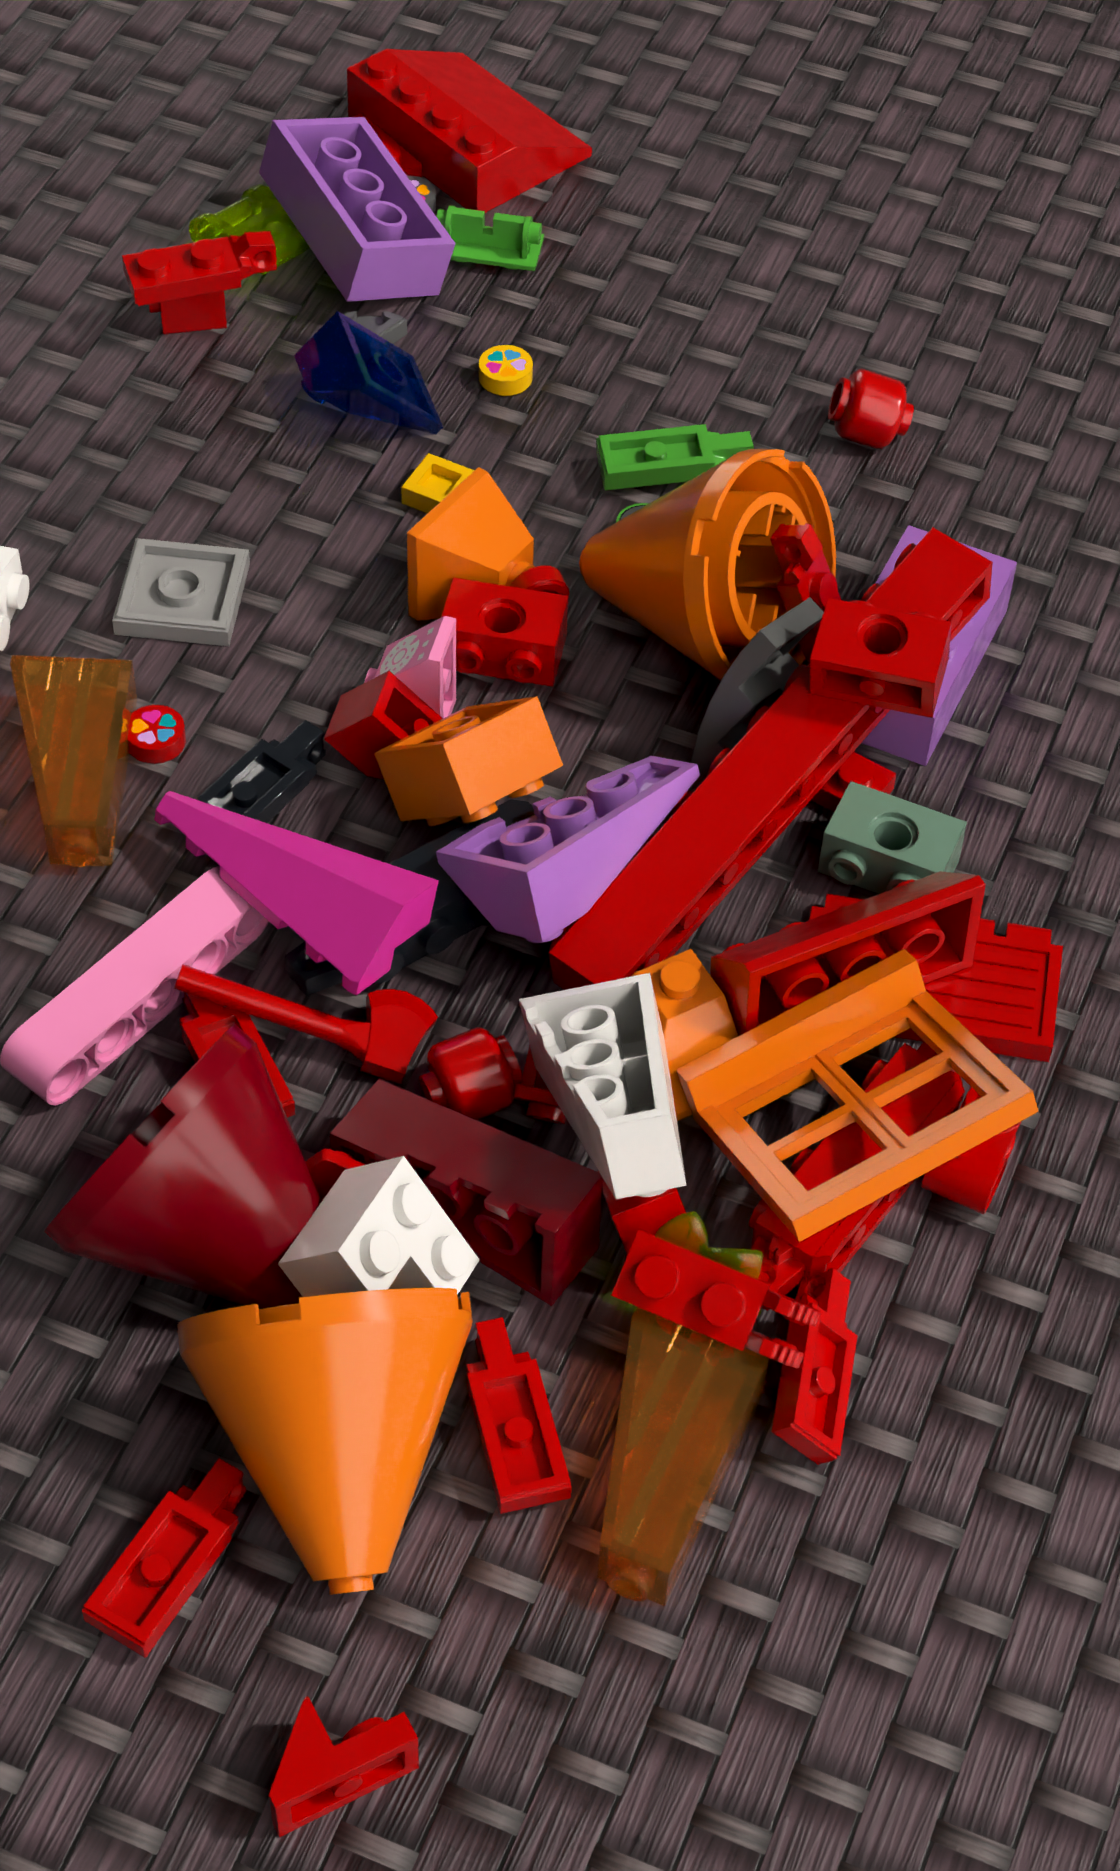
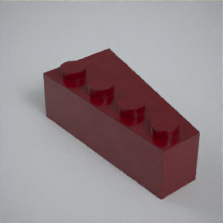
(509, 1199)

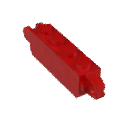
(789, 1260)

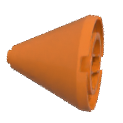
(703, 558)
(333, 1412)

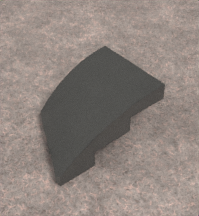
(752, 682)

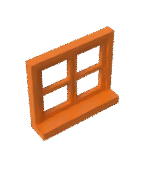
(812, 1045)

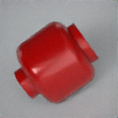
(870, 408)
(472, 1073)

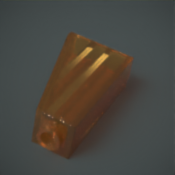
(77, 749)
(673, 1443)

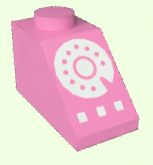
(425, 664)

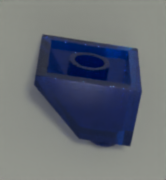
(365, 376)

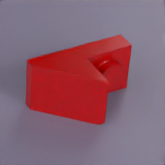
(324, 1777)

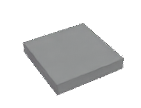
(181, 592)

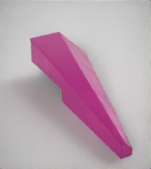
(333, 898)

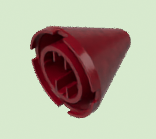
(202, 1186)

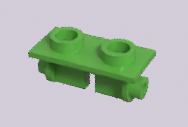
(510, 243)

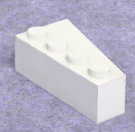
(612, 1079)

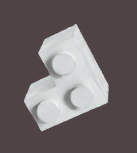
(378, 1234)

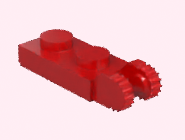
(707, 1296)

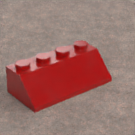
(927, 917)

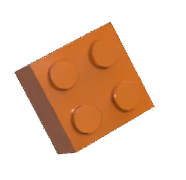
(470, 762)

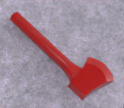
(383, 1043)

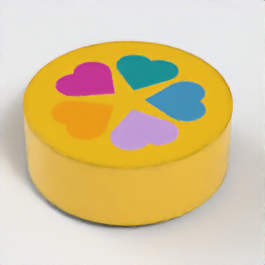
(505, 370)

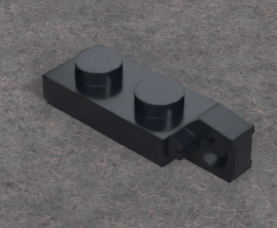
(269, 774)

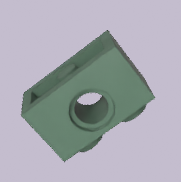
(887, 840)

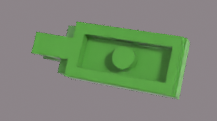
(664, 455)

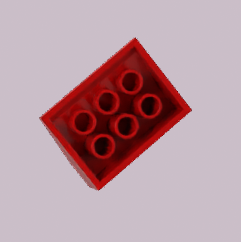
(461, 124)

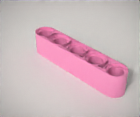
(129, 989)

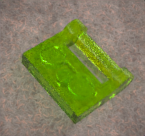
(254, 212)

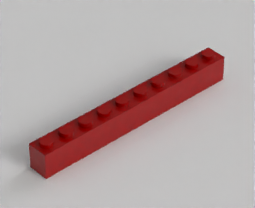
(753, 790)

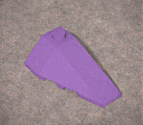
(561, 860)

